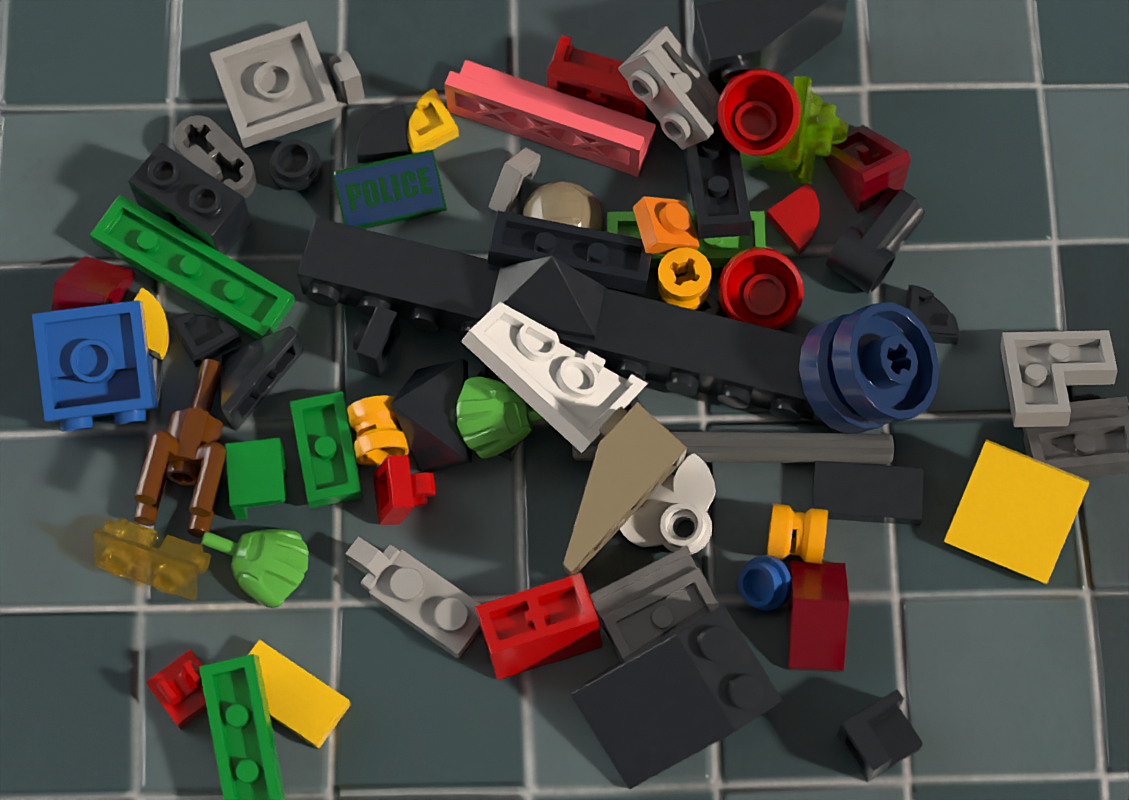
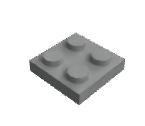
(275, 84)

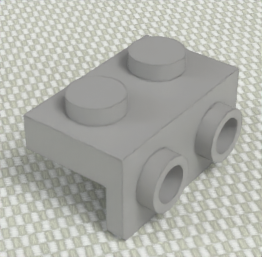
(672, 88)

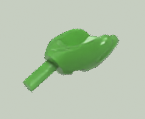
(492, 416)
(265, 562)

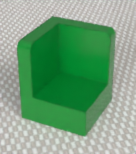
(255, 474)

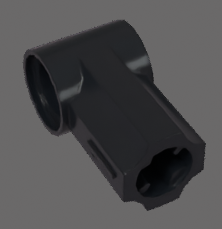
(869, 251)

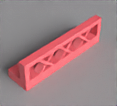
(550, 117)

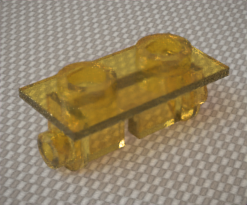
(127, 551)

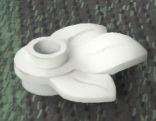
(675, 500)

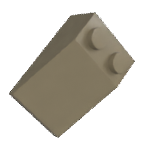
(626, 471)

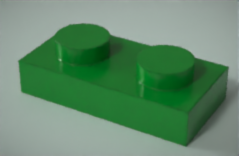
(326, 449)

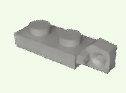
(417, 595)

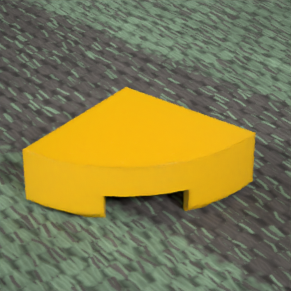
(430, 124)
(155, 323)

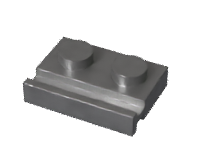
(1091, 443)
(651, 601)

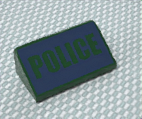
(390, 190)

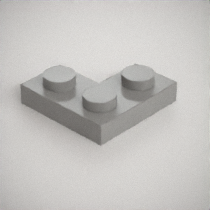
(1044, 363)

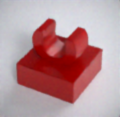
(399, 490)
(180, 689)

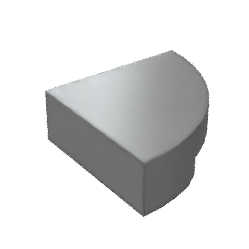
(346, 77)
(509, 182)

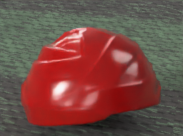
(758, 112)
(761, 288)

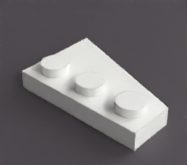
(557, 382)

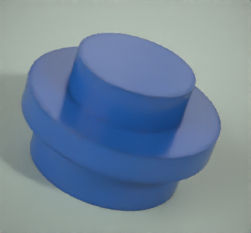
(765, 583)

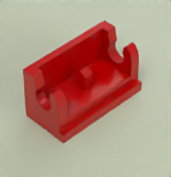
(592, 79)
(539, 626)

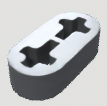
(222, 149)

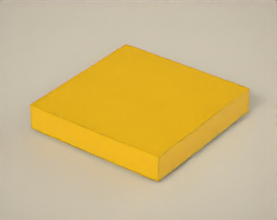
(1016, 511)

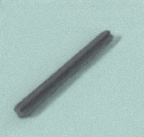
(777, 447)

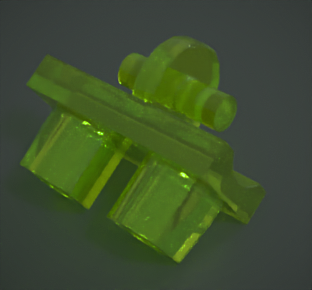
(814, 136)

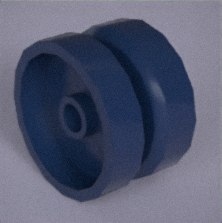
(869, 368)

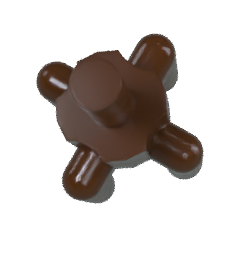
(187, 455)

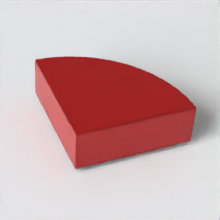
(796, 217)

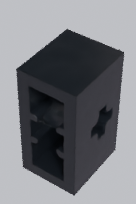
(190, 199)

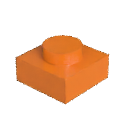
(665, 225)

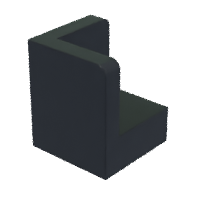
(879, 736)

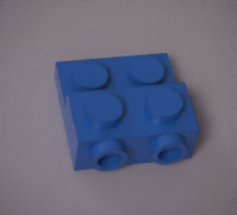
(94, 365)

